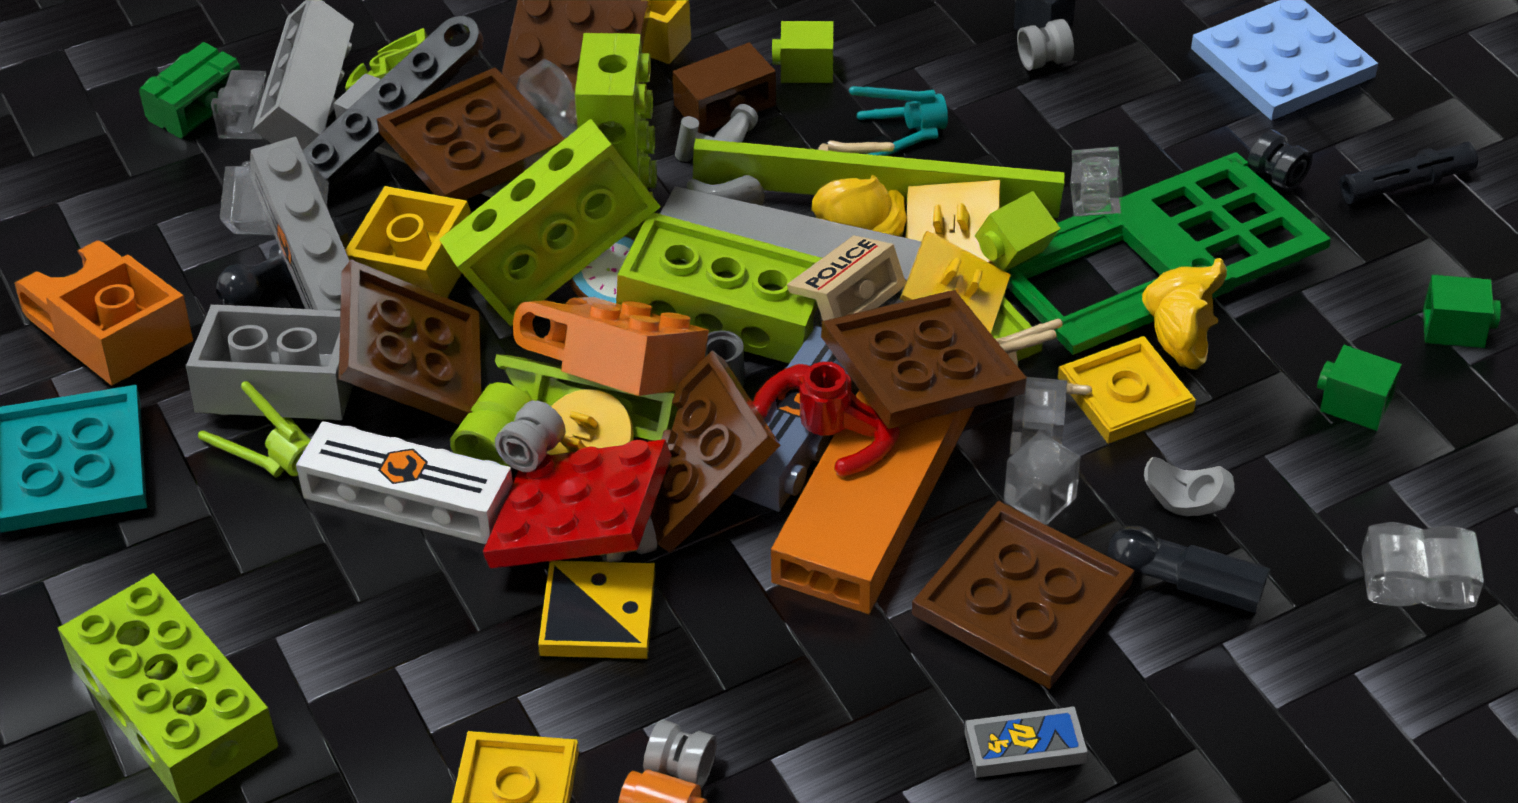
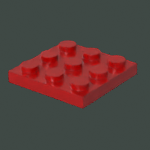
(579, 504)

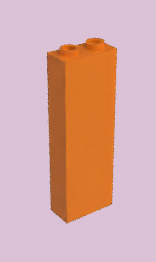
(855, 526)

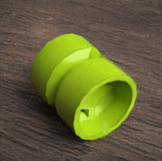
(489, 415)

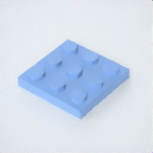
(1284, 57)

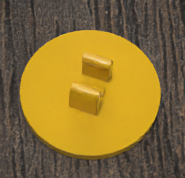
(592, 420)

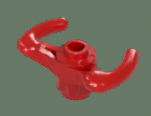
(829, 408)

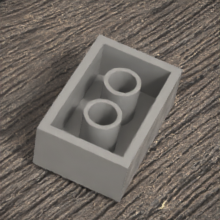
(280, 351)

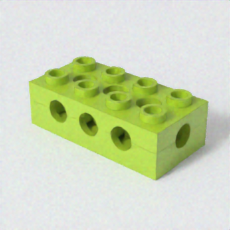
(617, 100)
(549, 222)
(720, 283)
(187, 744)

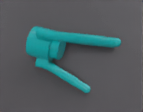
(925, 113)

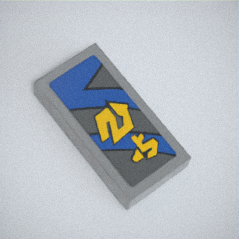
(1025, 742)

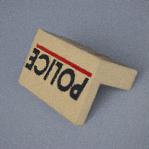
(852, 278)

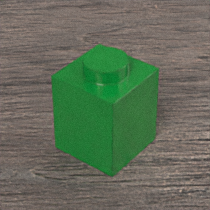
(1459, 311)
(1358, 387)

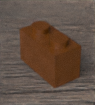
(721, 82)

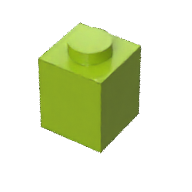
(804, 51)
(1016, 232)

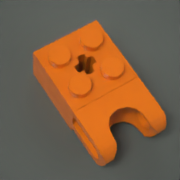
(108, 312)
(614, 342)

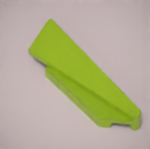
(547, 383)

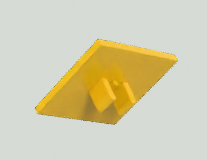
(952, 211)
(946, 267)

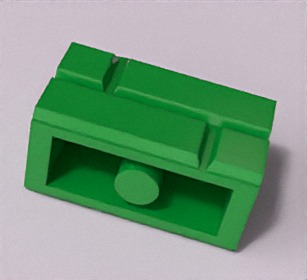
(184, 91)

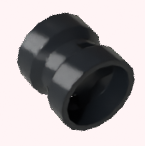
(1280, 160)

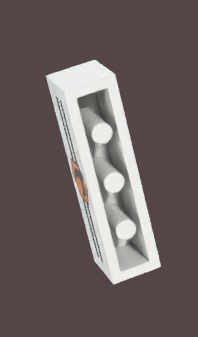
(404, 481)

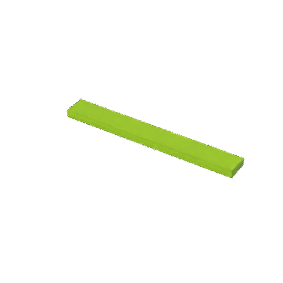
(809, 169)

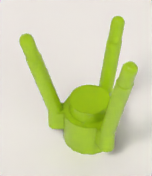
(283, 443)

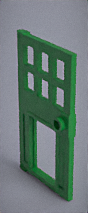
(1167, 246)

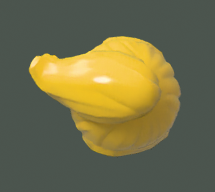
(861, 205)
(1184, 310)

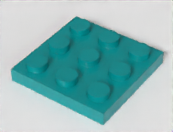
(71, 458)

